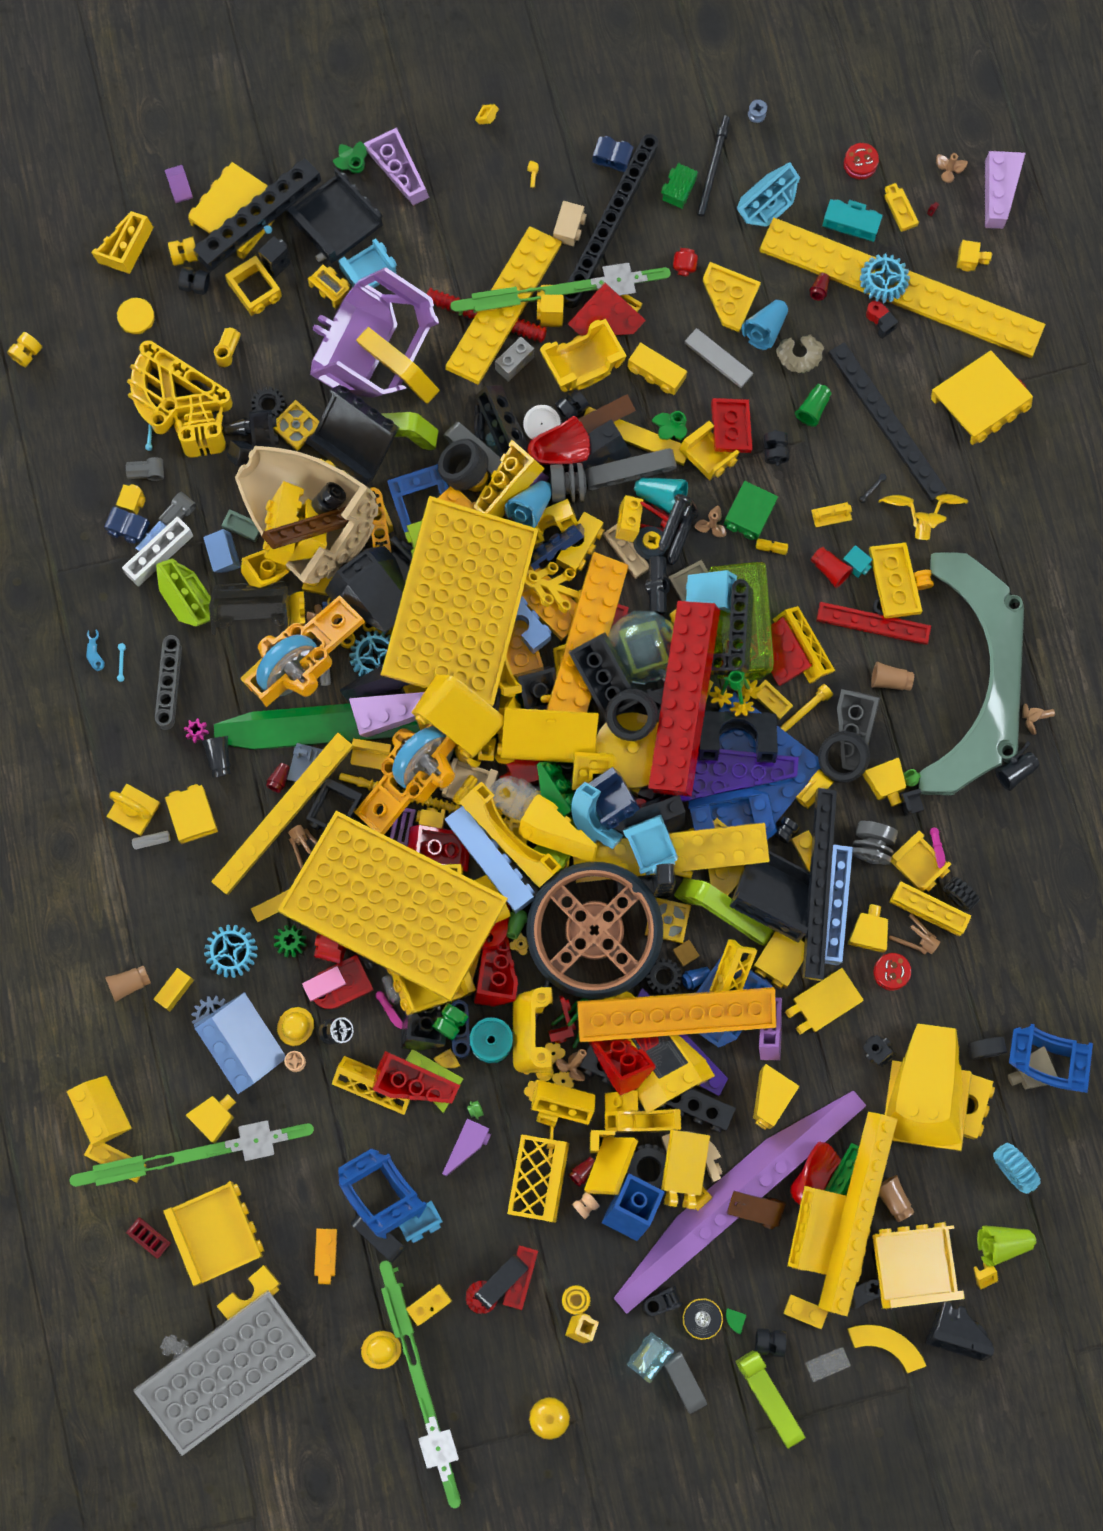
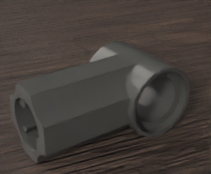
(150, 469)
(180, 506)

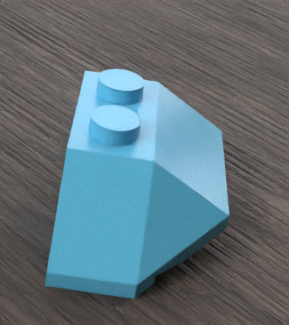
(769, 196)

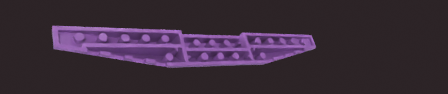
(753, 1176)

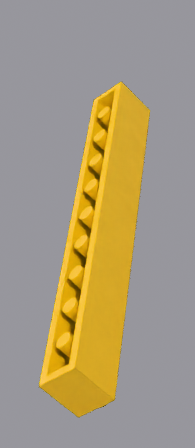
(282, 814)
(857, 1213)

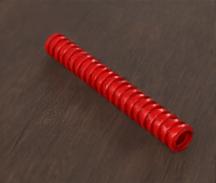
(520, 326)

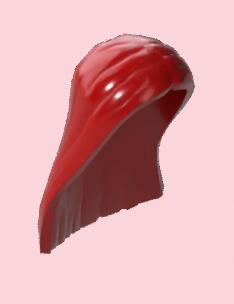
(561, 444)
(816, 1171)

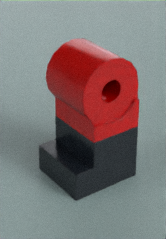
(882, 318)

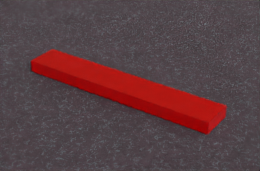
(873, 623)

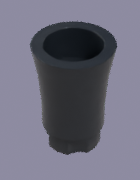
(218, 755)
(1012, 774)

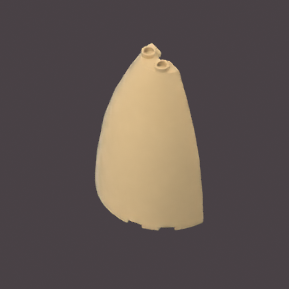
(265, 474)

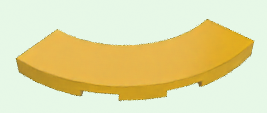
(889, 1340)

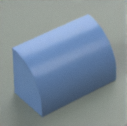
(222, 551)

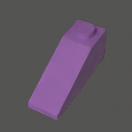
(771, 1037)
(469, 1142)

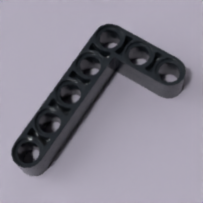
(737, 636)
(660, 883)

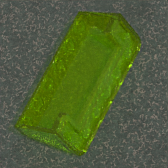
(761, 640)

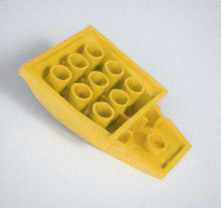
(929, 1090)

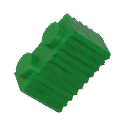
(680, 185)

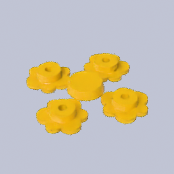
(557, 1077)

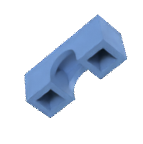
(537, 634)

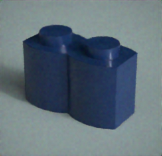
(612, 153)
(126, 525)

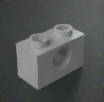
(514, 359)

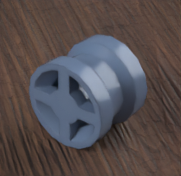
(753, 113)

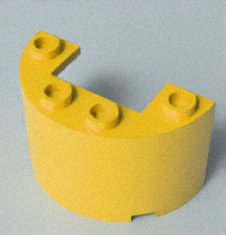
(585, 358)

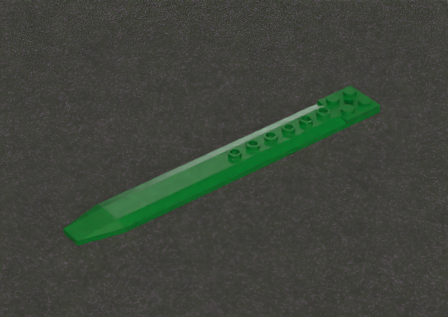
(297, 725)

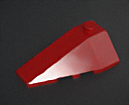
(496, 976)
(623, 1063)
(408, 1081)

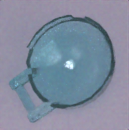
(643, 644)

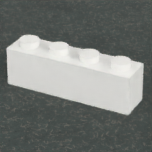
(157, 551)

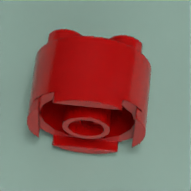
(328, 949)

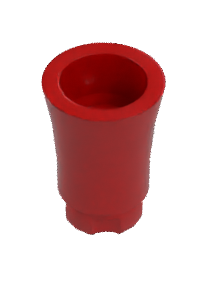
(831, 567)

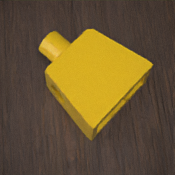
(886, 781)
(870, 931)
(212, 1116)

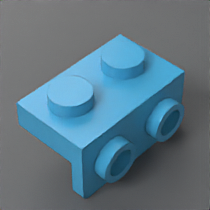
(415, 1227)

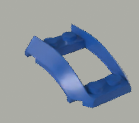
(413, 482)
(759, 804)
(752, 982)
(1079, 1053)
(392, 1216)

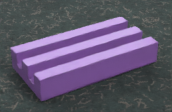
(394, 826)

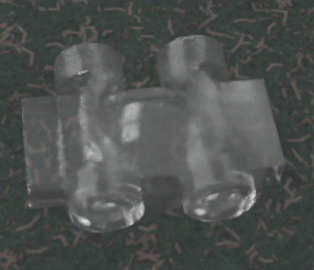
(170, 1345)

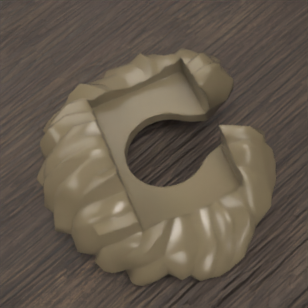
(804, 363)

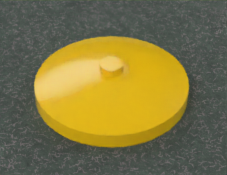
(631, 758)

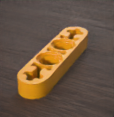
(381, 523)

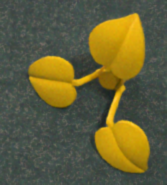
(926, 520)

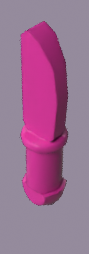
(937, 845)
(395, 1019)

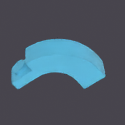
(587, 819)

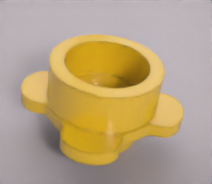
(522, 949)

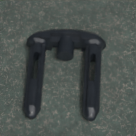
(687, 510)

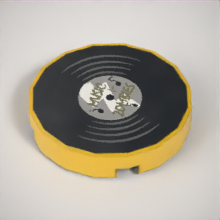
(702, 1319)

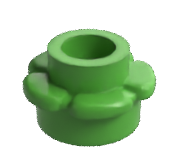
(911, 777)
(475, 1109)

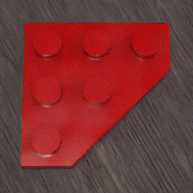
(609, 306)

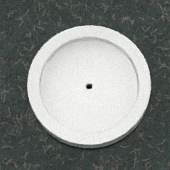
(538, 415)

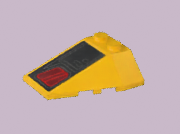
(676, 1069)

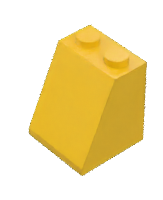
(772, 1096)

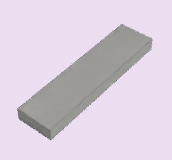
(718, 358)

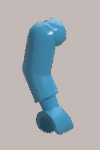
(92, 655)

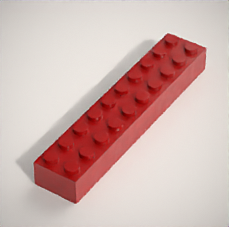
(684, 698)

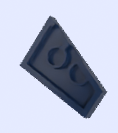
(557, 541)

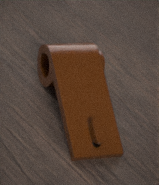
(757, 1209)

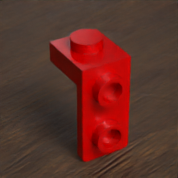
(560, 1034)

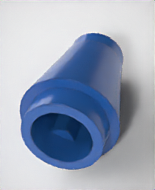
(695, 977)

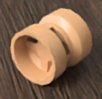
(292, 1059)
(590, 1203)

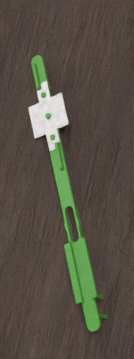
(616, 276)
(254, 1141)
(437, 1446)

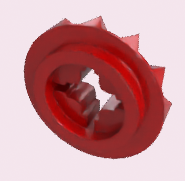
(474, 1304)

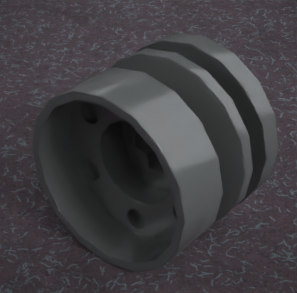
(567, 483)
(874, 842)

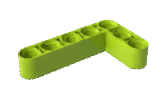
(415, 428)
(706, 895)
(753, 1370)

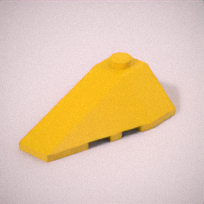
(262, 571)
(549, 829)

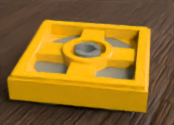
(296, 425)
(674, 920)

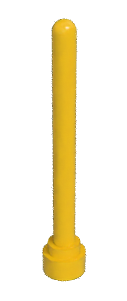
(824, 693)

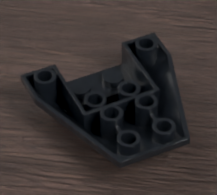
(370, 586)

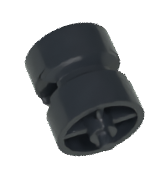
(776, 445)
(336, 1030)

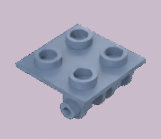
(302, 759)

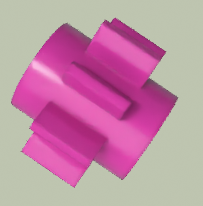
(192, 727)

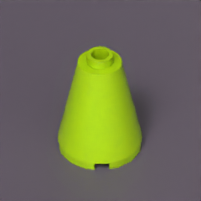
(1003, 1243)

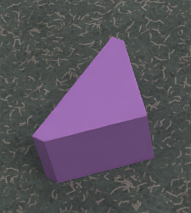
(178, 184)

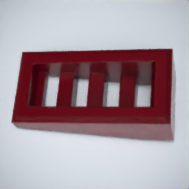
(131, 1232)

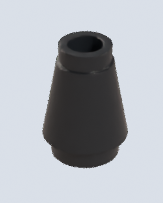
(238, 427)

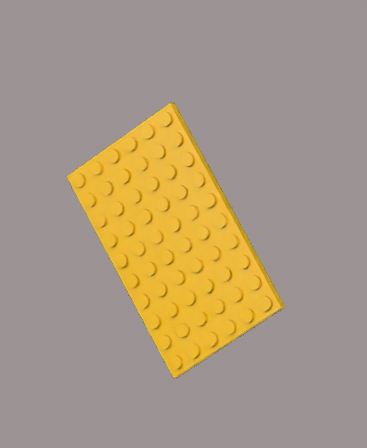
(460, 598)
(393, 905)

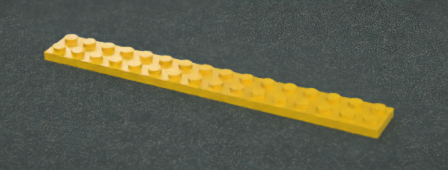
(921, 297)

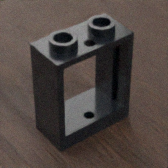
(339, 789)

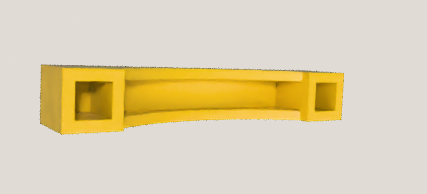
(535, 864)

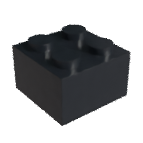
(534, 685)

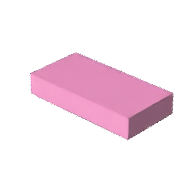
(323, 984)

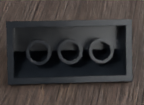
(603, 672)

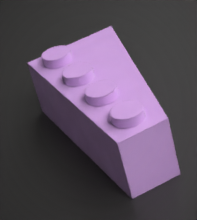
(393, 158)
(1001, 179)
(383, 712)

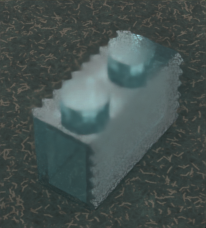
(650, 1357)

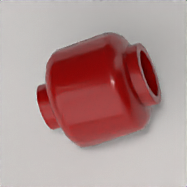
(685, 261)

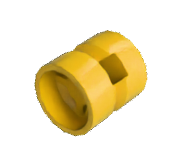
(188, 245)
(29, 345)

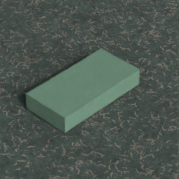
(240, 525)

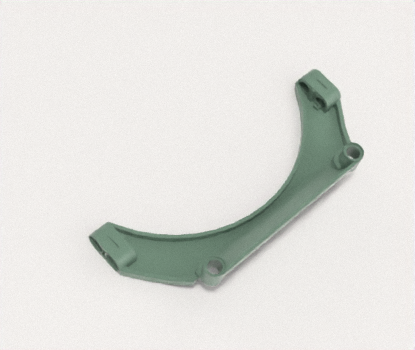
(999, 717)

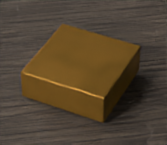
(686, 953)

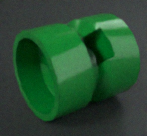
(450, 1021)

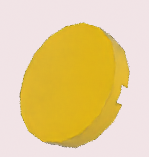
(135, 315)

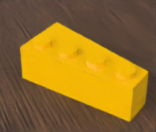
(511, 478)
(282, 511)

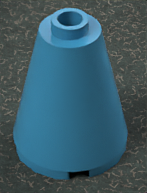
(765, 325)
(529, 504)

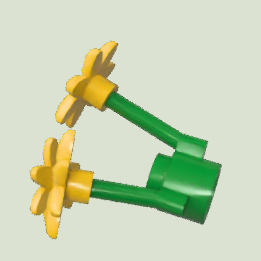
(738, 683)

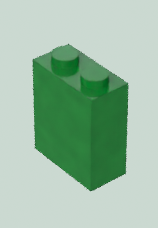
(750, 511)

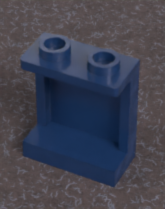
(615, 799)

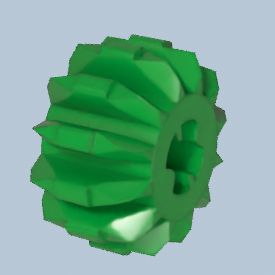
(293, 946)

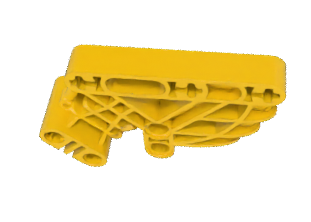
(200, 426)

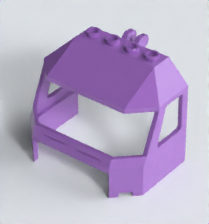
(341, 358)

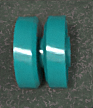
(488, 1051)

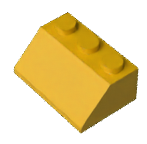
(307, 548)
(99, 1110)

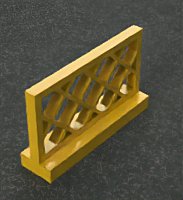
(555, 1181)

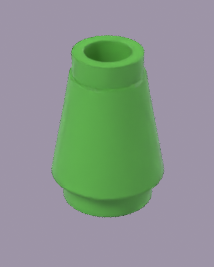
(516, 923)

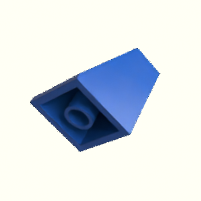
(633, 1208)

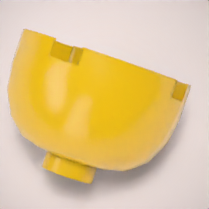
(549, 1418)

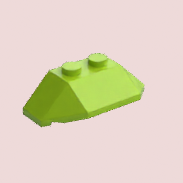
(183, 592)

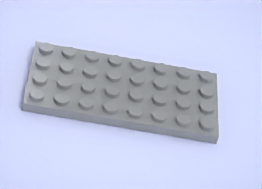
(224, 1372)

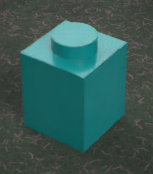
(858, 561)

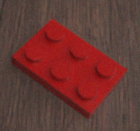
(731, 425)
(787, 653)

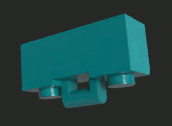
(852, 219)

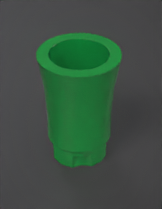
(814, 405)

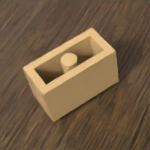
(569, 223)

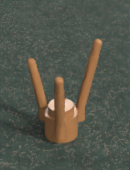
(299, 836)
(928, 942)

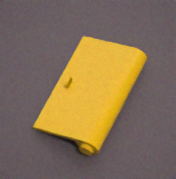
(547, 734)

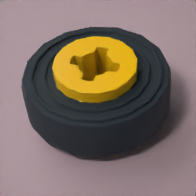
(645, 548)

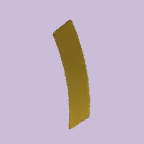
(268, 907)

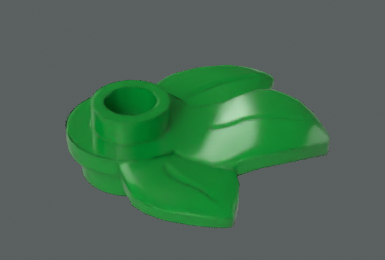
(350, 156)
(669, 426)

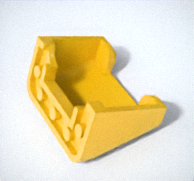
(458, 714)
(525, 1055)

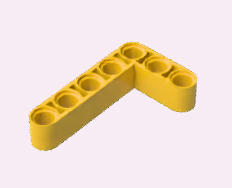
(398, 364)

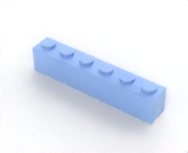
(490, 859)
(838, 903)

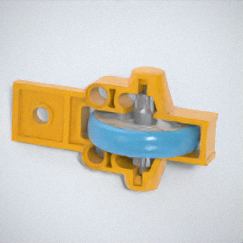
(293, 659)
(416, 763)

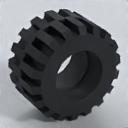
(652, 1152)

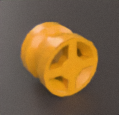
(923, 579)

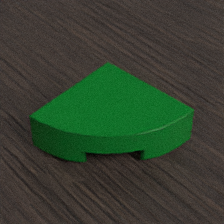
(735, 1320)

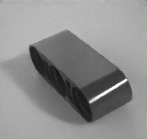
(685, 1383)

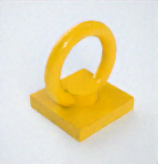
(132, 809)

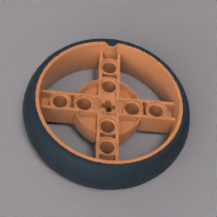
(554, 969)

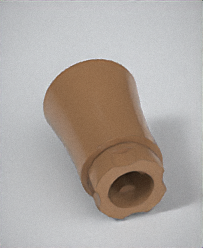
(891, 677)
(127, 982)
(895, 1198)

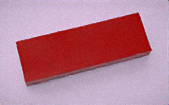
(517, 1292)

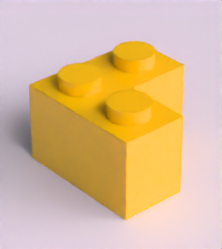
(550, 309)

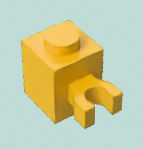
(970, 255)

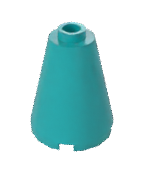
(660, 491)

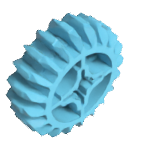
(898, 276)
(368, 657)
(222, 954)
(1016, 1168)

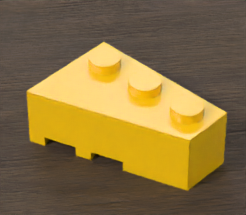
(125, 243)

